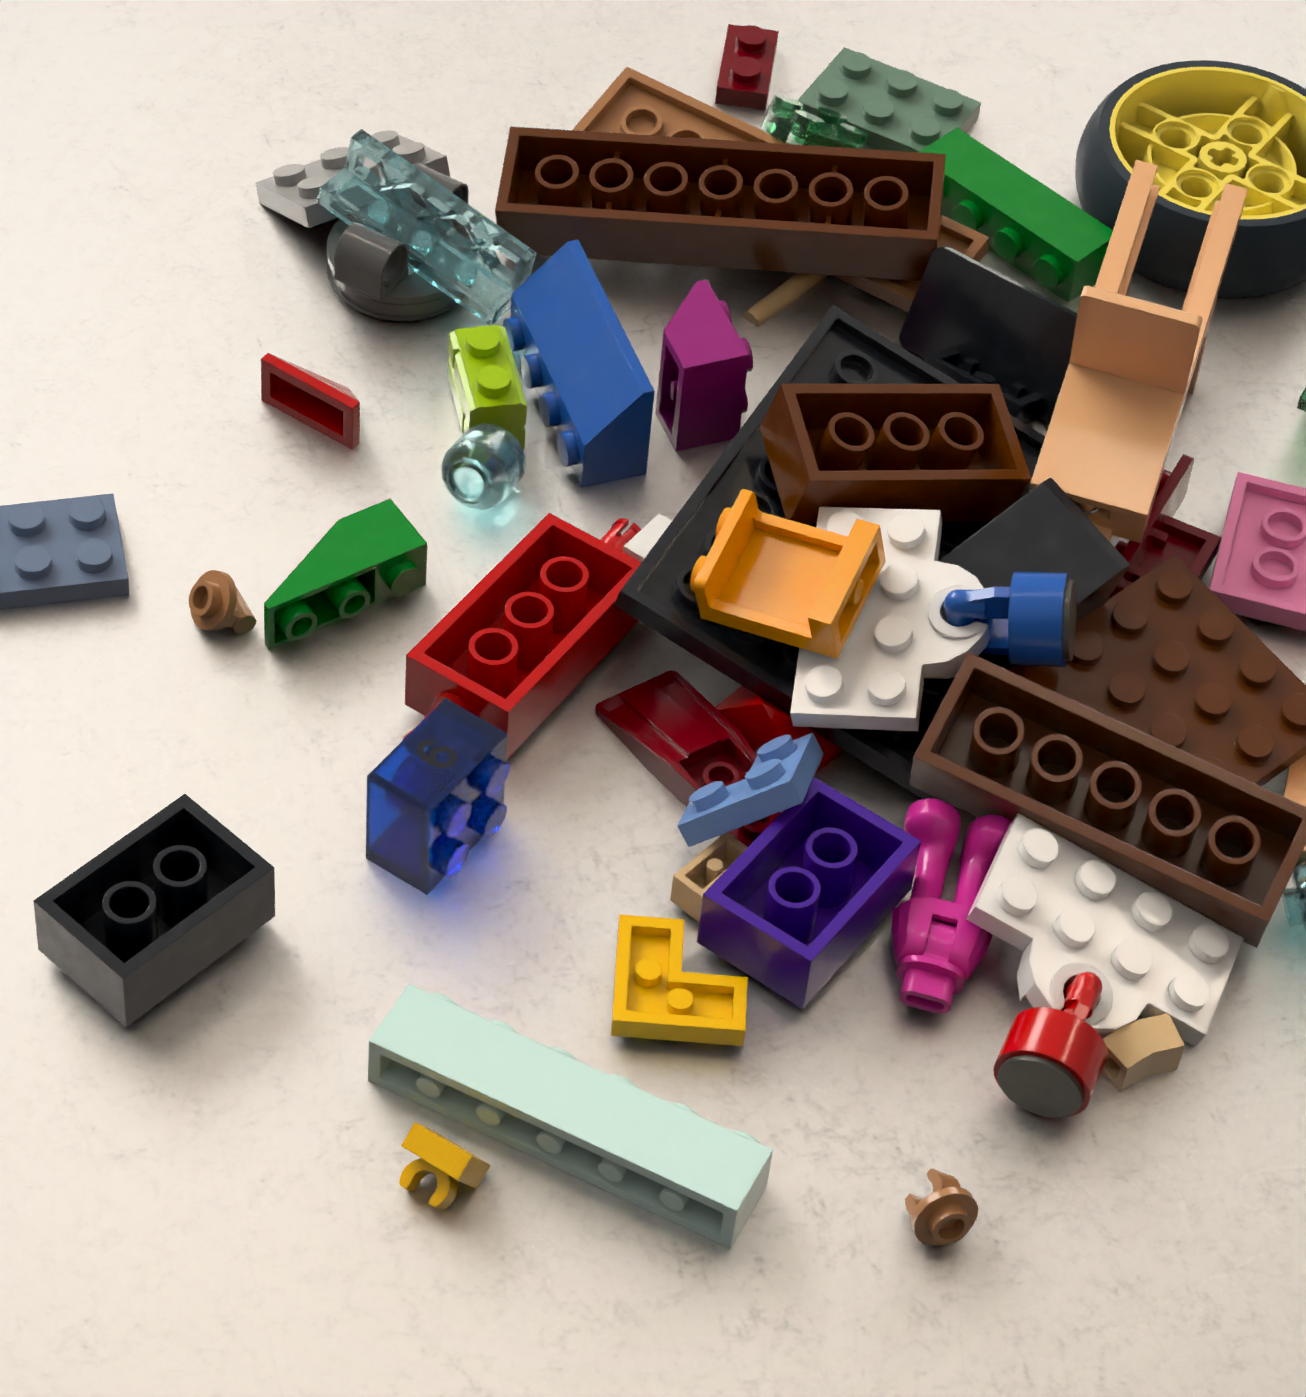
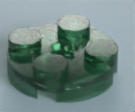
(819, 129)

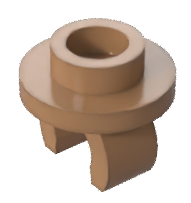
(944, 1214)

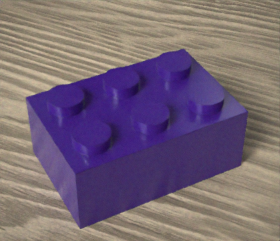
(808, 893)

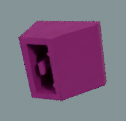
(702, 372)

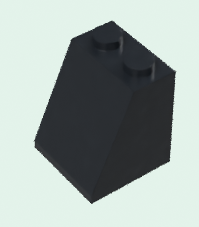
(1043, 535)

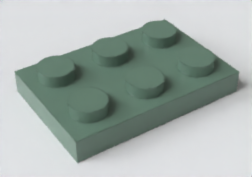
(889, 103)

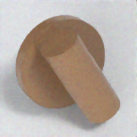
(218, 604)

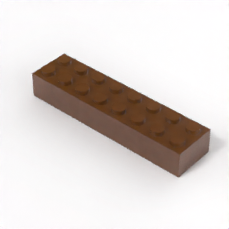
(723, 202)

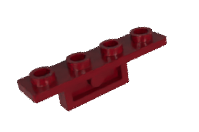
(1167, 535)

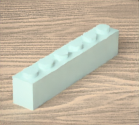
(570, 1114)

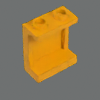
(787, 577)

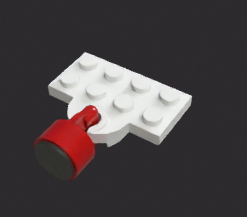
(1090, 963)

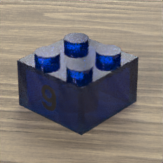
(436, 796)

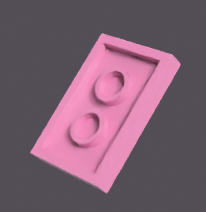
(1264, 552)

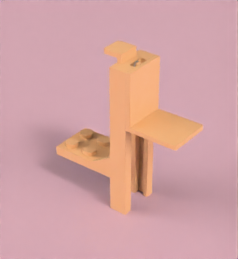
(1132, 369)

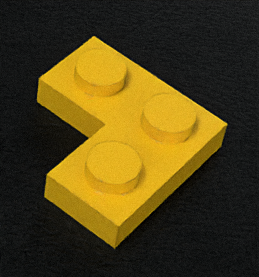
(663, 1002)

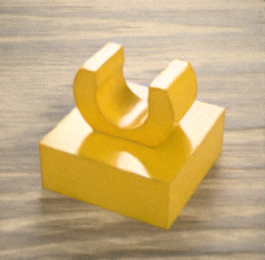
(443, 1160)

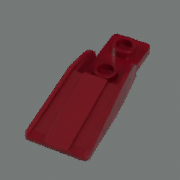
(681, 739)

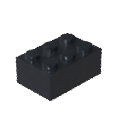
(155, 909)

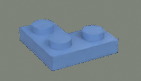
(772, 785)

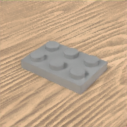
(296, 187)

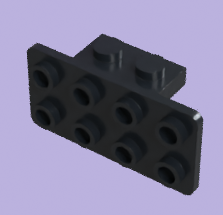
(990, 332)

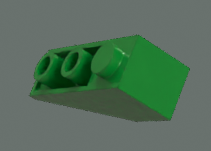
(351, 569)

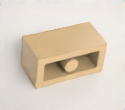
(702, 871)

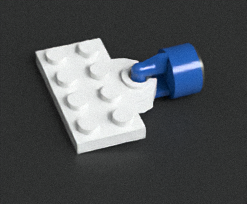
(923, 625)

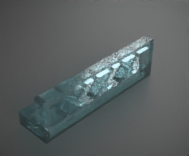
(437, 252)

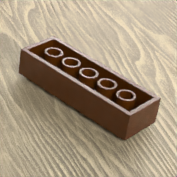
(1113, 791)

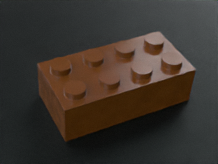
(894, 449)

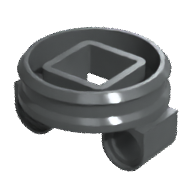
(372, 268)

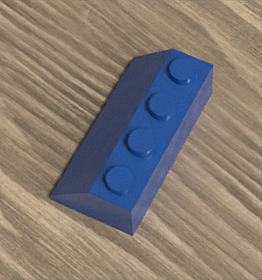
(582, 369)

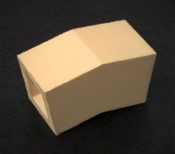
(1142, 1050)

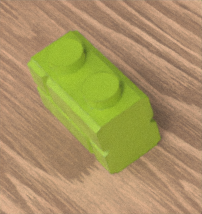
(486, 380)

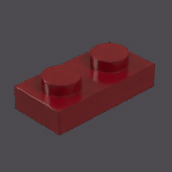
(746, 67)

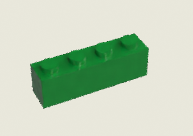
(1021, 216)

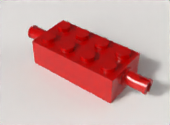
(527, 629)

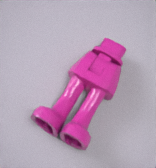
(930, 935)

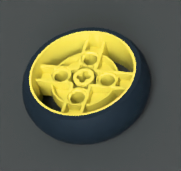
(1205, 129)

